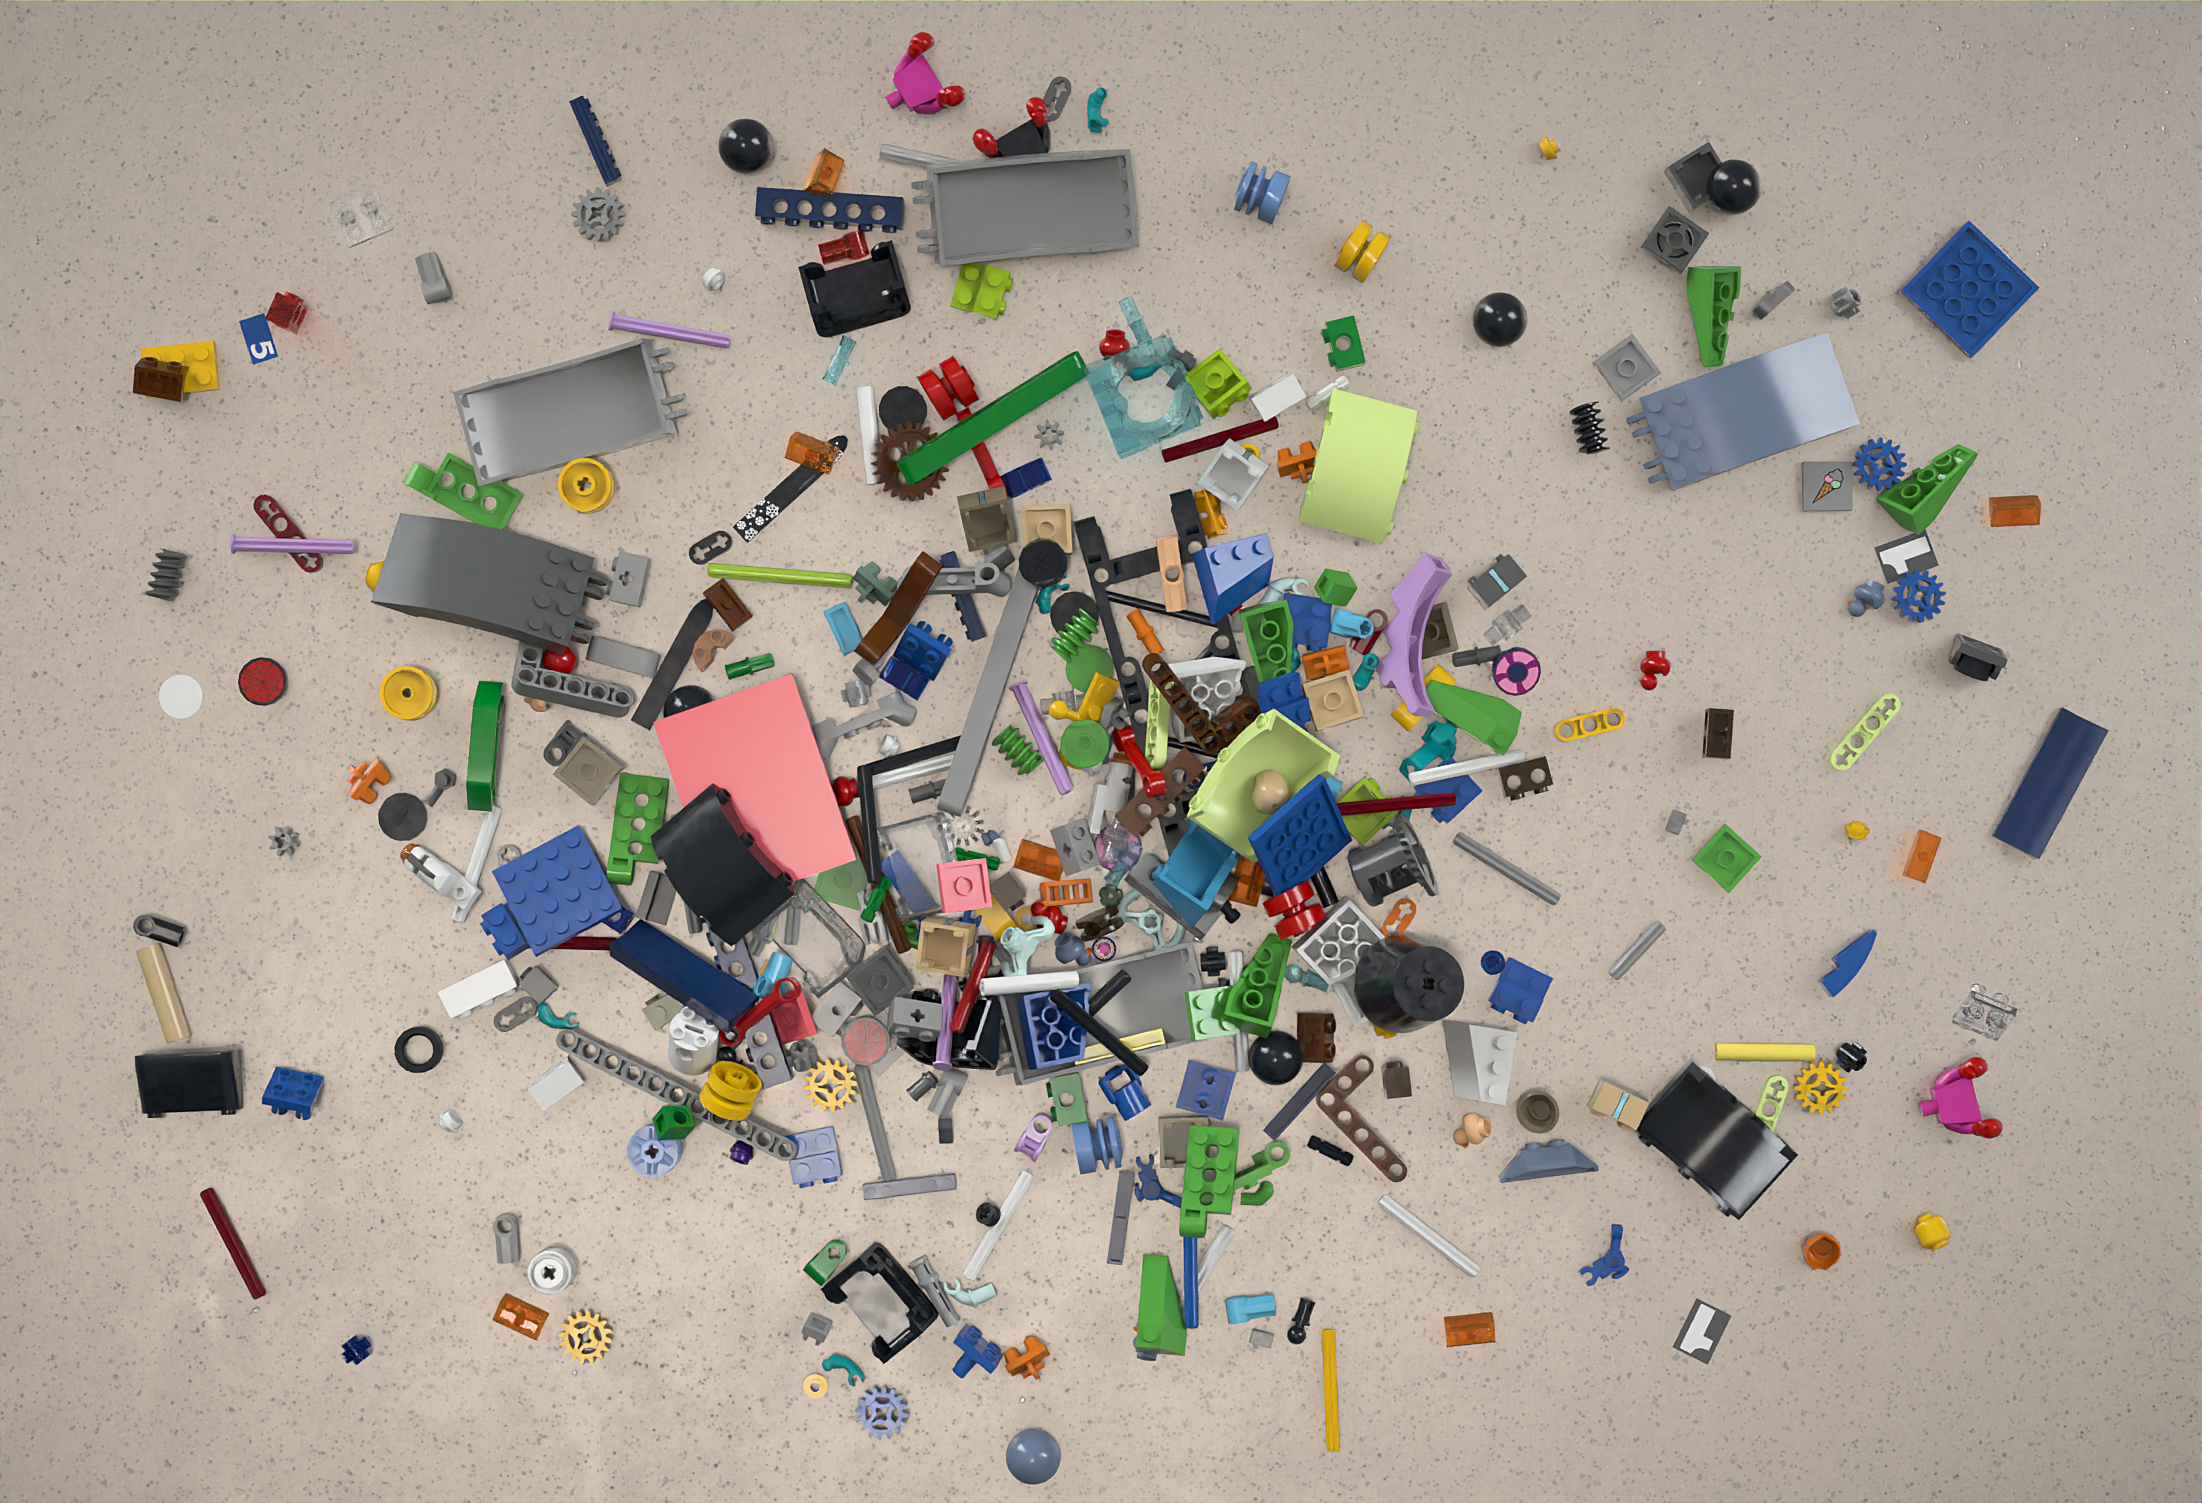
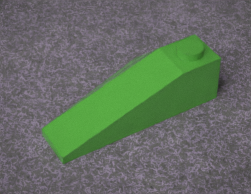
(1711, 299)
(1922, 496)
(1269, 638)
(1479, 715)
(1257, 992)
(1160, 1315)

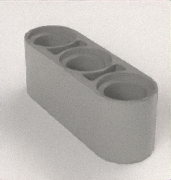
(622, 657)

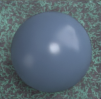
(1033, 1456)

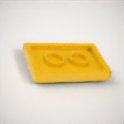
(199, 358)

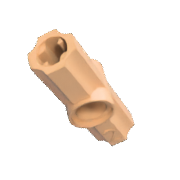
(1170, 558)

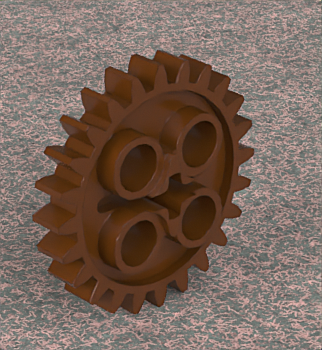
(889, 470)

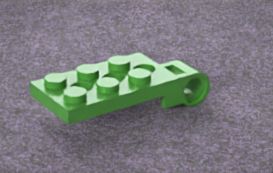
(430, 485)
(620, 862)
(1263, 1167)
(1194, 1214)

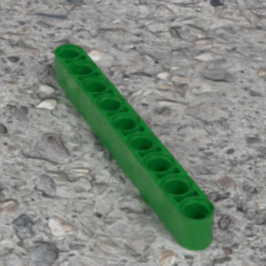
(992, 418)

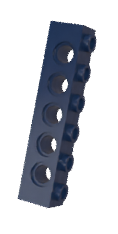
(768, 198)

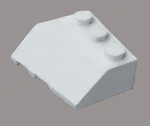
(1212, 686)
(1338, 942)
(1480, 1060)

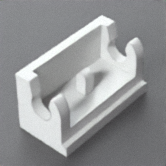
(1277, 396)
(1345, 991)
(555, 1083)

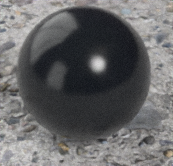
(745, 146)
(1734, 186)
(1500, 319)
(685, 699)
(1275, 1058)

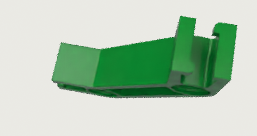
(484, 745)

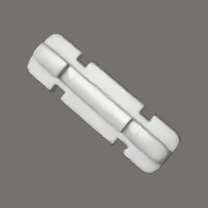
(1323, 395)

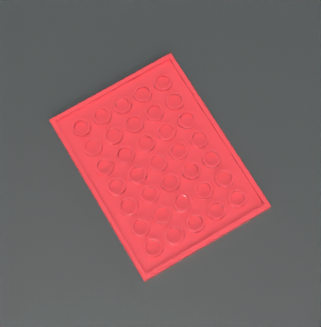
(771, 765)

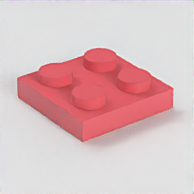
(964, 885)
(793, 1019)

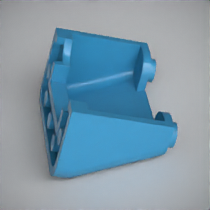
(1195, 872)

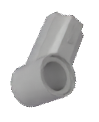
(433, 283)
(948, 1088)
(506, 1240)

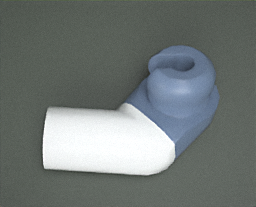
(999, 844)

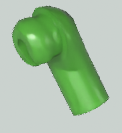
(911, 932)
(1260, 1197)

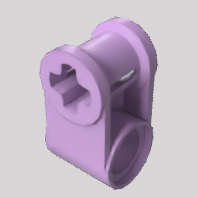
(1034, 1138)

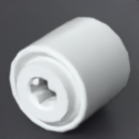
(564, 1275)

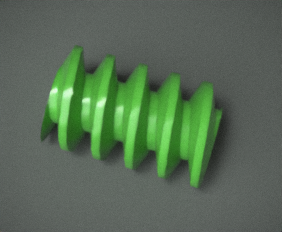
(1075, 635)
(1017, 750)

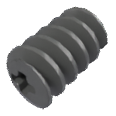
(166, 574)

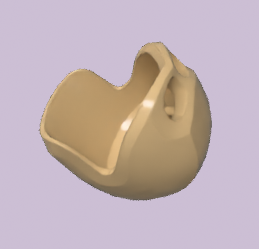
(1270, 791)

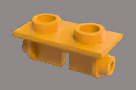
(1215, 522)

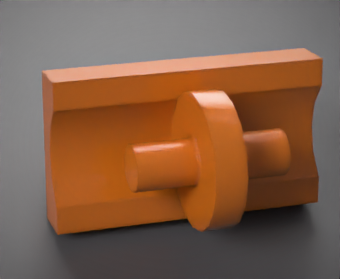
(1299, 465)
(1325, 662)
(374, 772)
(1035, 1353)

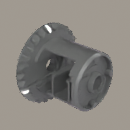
(1392, 865)

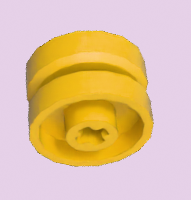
(1360, 250)
(578, 473)
(423, 695)
(730, 1090)

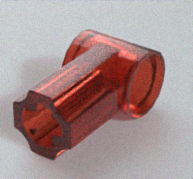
(850, 246)

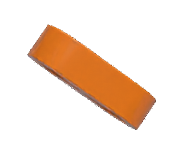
(1393, 916)

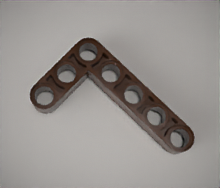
(900, 609)
(1191, 711)
(1355, 1122)

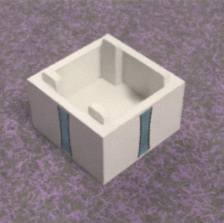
(1233, 474)

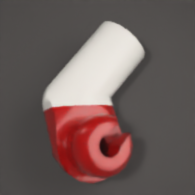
(1237, 625)

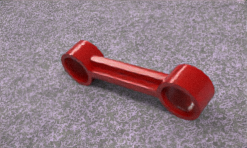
(983, 458)
(1152, 780)
(762, 1009)

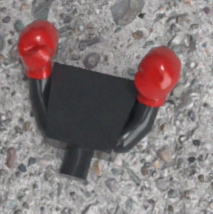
(1028, 138)

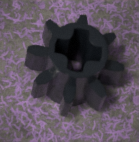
(1212, 961)
(1851, 1056)

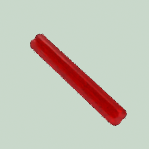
(972, 987)

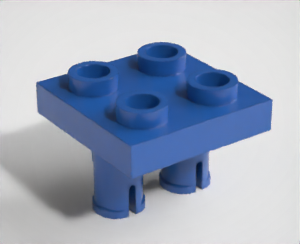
(922, 650)
(1205, 1090)
(293, 1092)
(976, 1351)

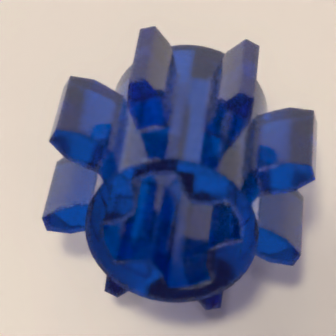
(356, 1350)

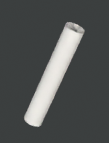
(869, 430)
(1029, 983)

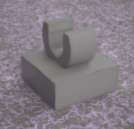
(999, 556)
(867, 671)
(1111, 714)
(816, 1328)

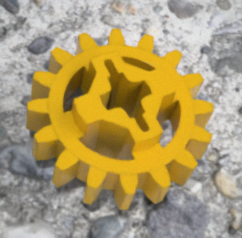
(1820, 1076)
(831, 1096)
(595, 1342)

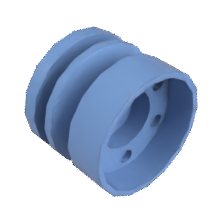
(1261, 192)
(1097, 1145)
(646, 1164)

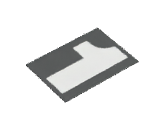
(1906, 555)
(1702, 1331)

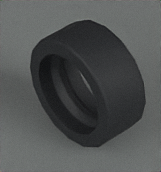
(400, 1051)

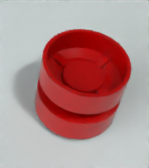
(953, 385)
(1297, 916)

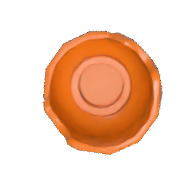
(1822, 1251)

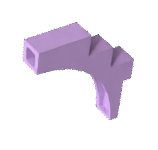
(1405, 633)

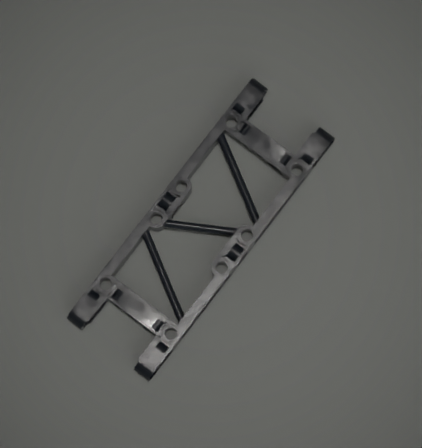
(1133, 687)

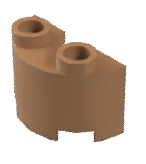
(706, 645)

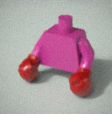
(918, 84)
(1956, 1101)

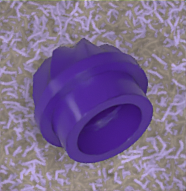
(741, 1152)

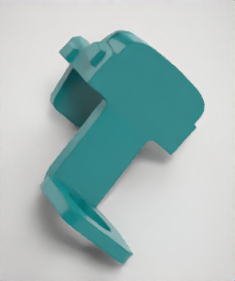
(1439, 743)

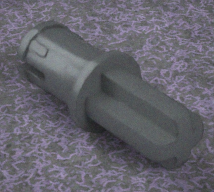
(1475, 656)
(926, 791)

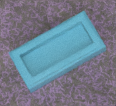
(843, 627)

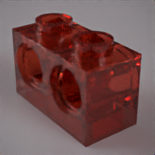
(287, 312)

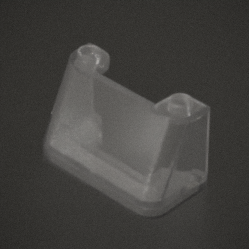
(914, 852)
(813, 938)

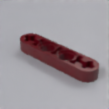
(290, 531)

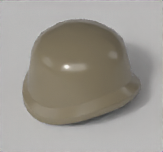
(1538, 1112)

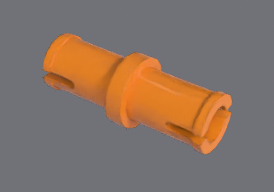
(1144, 632)

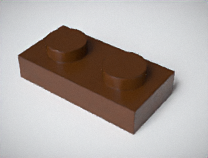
(727, 604)

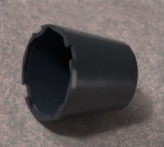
(1392, 981)

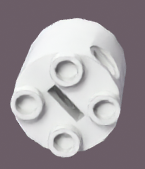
(692, 1043)

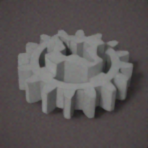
(592, 221)

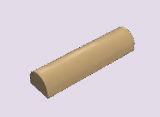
(163, 993)

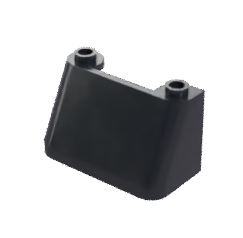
(856, 293)
(974, 1047)
(190, 1082)
(883, 1300)

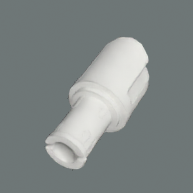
(863, 899)

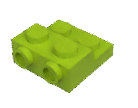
(981, 290)
(1218, 384)
(1365, 826)

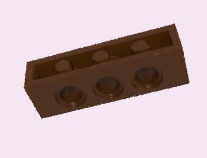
(1128, 814)

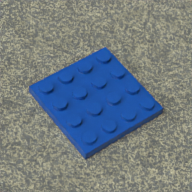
(1969, 289)
(1300, 837)
(557, 891)

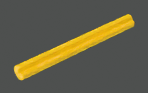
(1330, 1390)

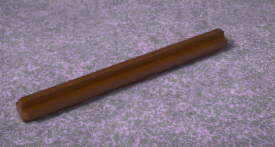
(887, 907)

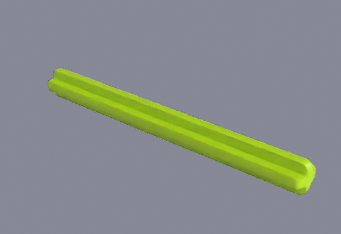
(779, 575)

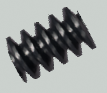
(1589, 428)

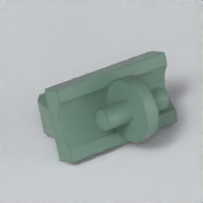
(871, 587)

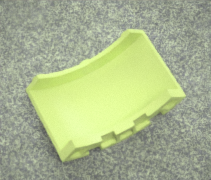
(1359, 466)
(1269, 743)

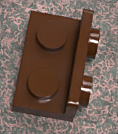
(160, 379)
(1316, 1036)

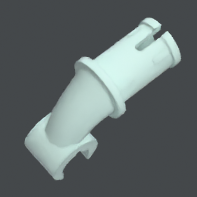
(1279, 586)
(971, 1298)

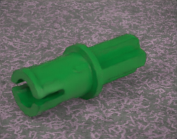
(749, 666)

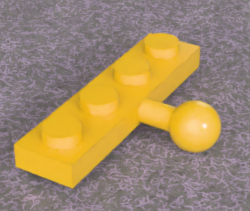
(1097, 696)

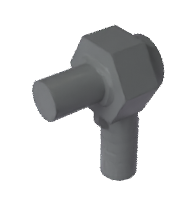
(1188, 361)
(443, 780)

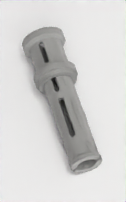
(929, 1282)

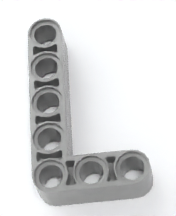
(562, 682)

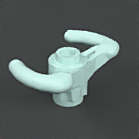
(1149, 922)
(1023, 944)

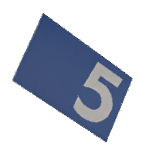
(258, 338)

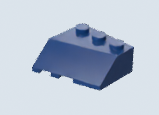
(1233, 573)
(1049, 1032)

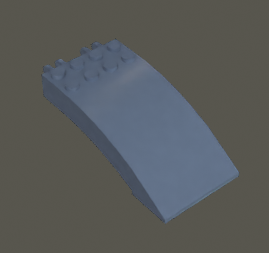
(1747, 411)

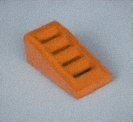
(1087, 891)

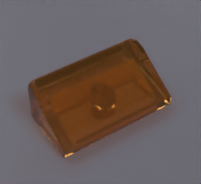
(824, 173)
(811, 452)
(2014, 510)
(1921, 856)
(1038, 860)
(1250, 883)
(520, 1316)
(1469, 1329)

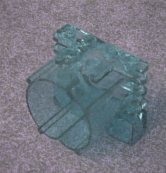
(1130, 435)

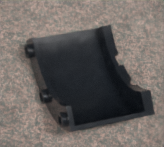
(720, 866)
(1716, 1141)

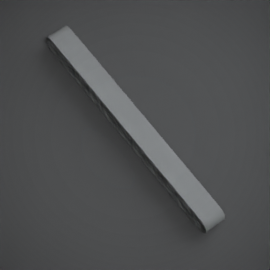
(988, 696)
(665, 1093)

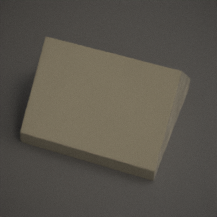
(1439, 633)

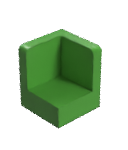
(1335, 587)

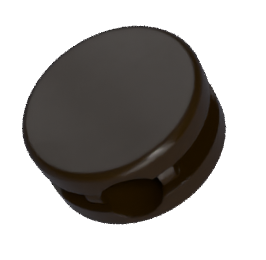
(1098, 923)

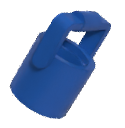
(1129, 1099)

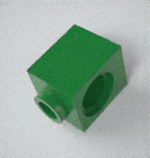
(673, 1122)

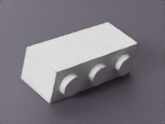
(479, 990)

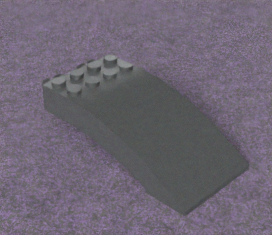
(487, 580)

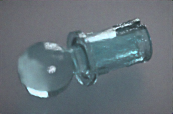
(1295, 974)

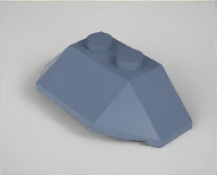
(1546, 1161)

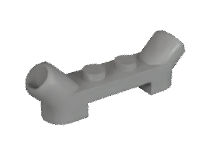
(968, 580)
(891, 708)

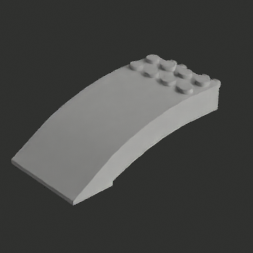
(1029, 206)
(567, 412)
(1146, 1003)

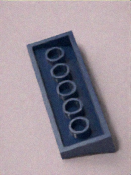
(2049, 783)
(683, 975)

